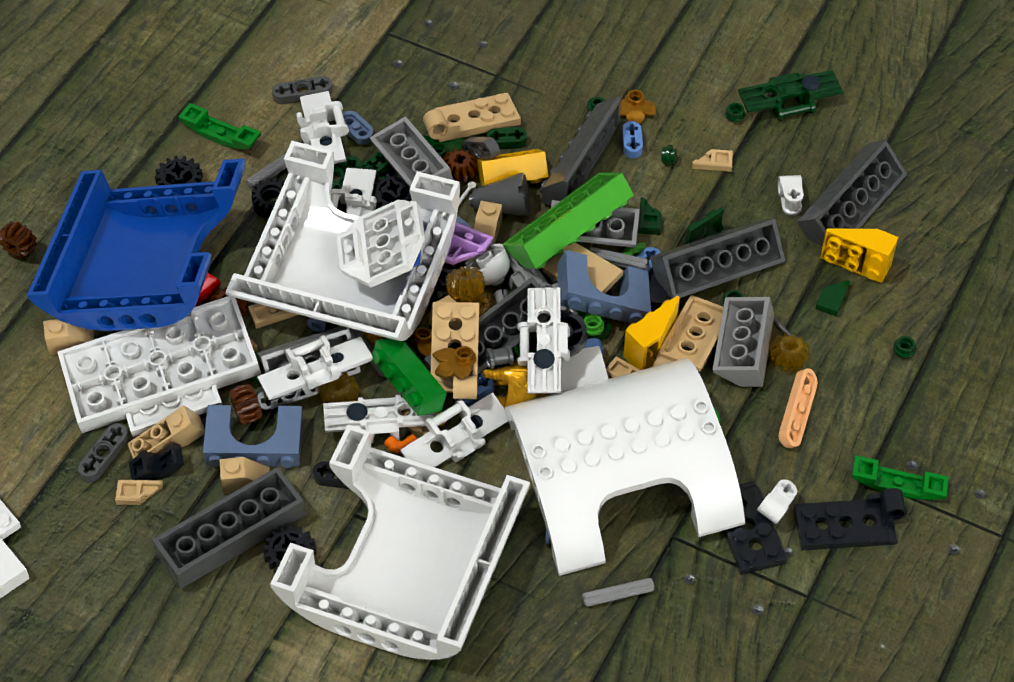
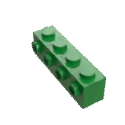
(409, 376)

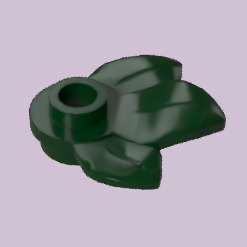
(446, 146)

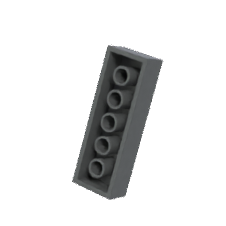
(228, 527)

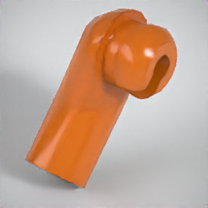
(394, 446)

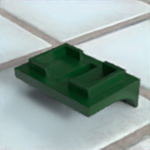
(706, 227)

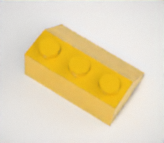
(529, 162)

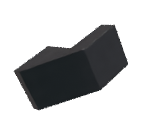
(153, 466)

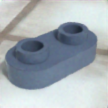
(359, 129)

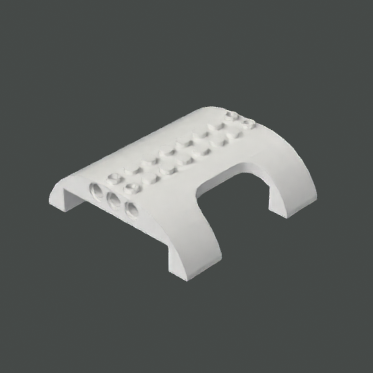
(299, 258)
(620, 440)
(417, 559)

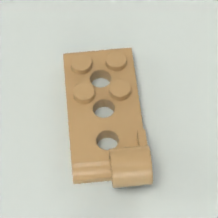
(439, 125)
(682, 331)
(467, 335)

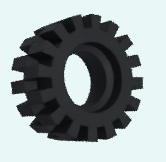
(266, 189)

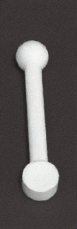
(471, 185)

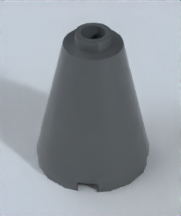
(510, 192)

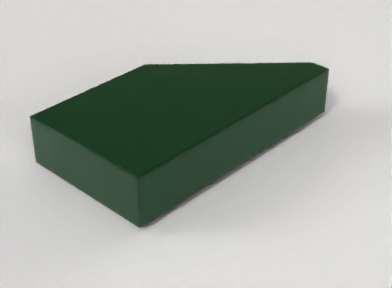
(649, 219)
(832, 297)

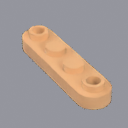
(798, 408)

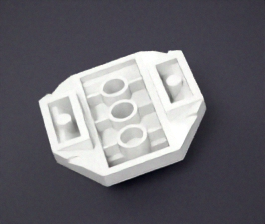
(382, 243)

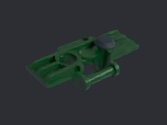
(802, 86)

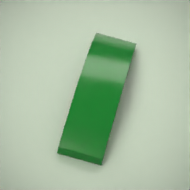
(216, 130)
(927, 487)

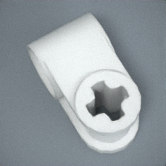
(791, 194)
(778, 500)

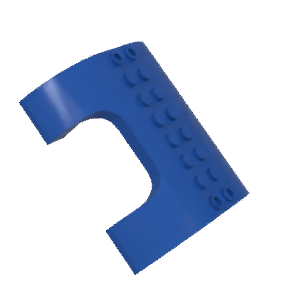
(132, 251)

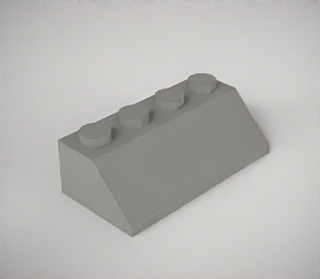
(409, 151)
(616, 230)
(744, 340)
(276, 357)

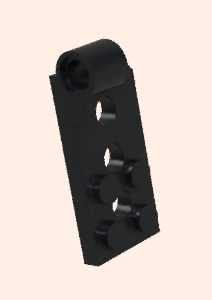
(880, 508)
(764, 533)

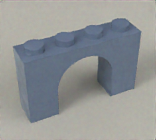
(580, 294)
(280, 450)

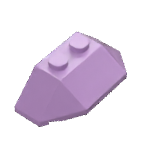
(467, 244)

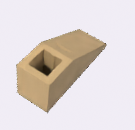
(179, 427)

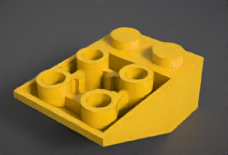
(860, 251)
(647, 336)

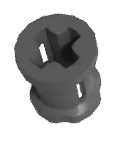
(499, 356)

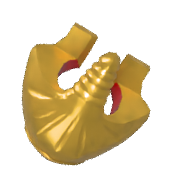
(517, 380)

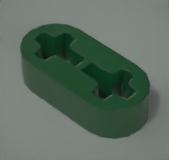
(507, 137)

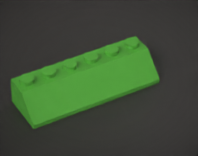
(569, 220)

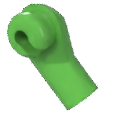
(634, 251)

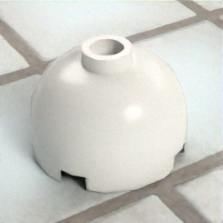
(492, 263)

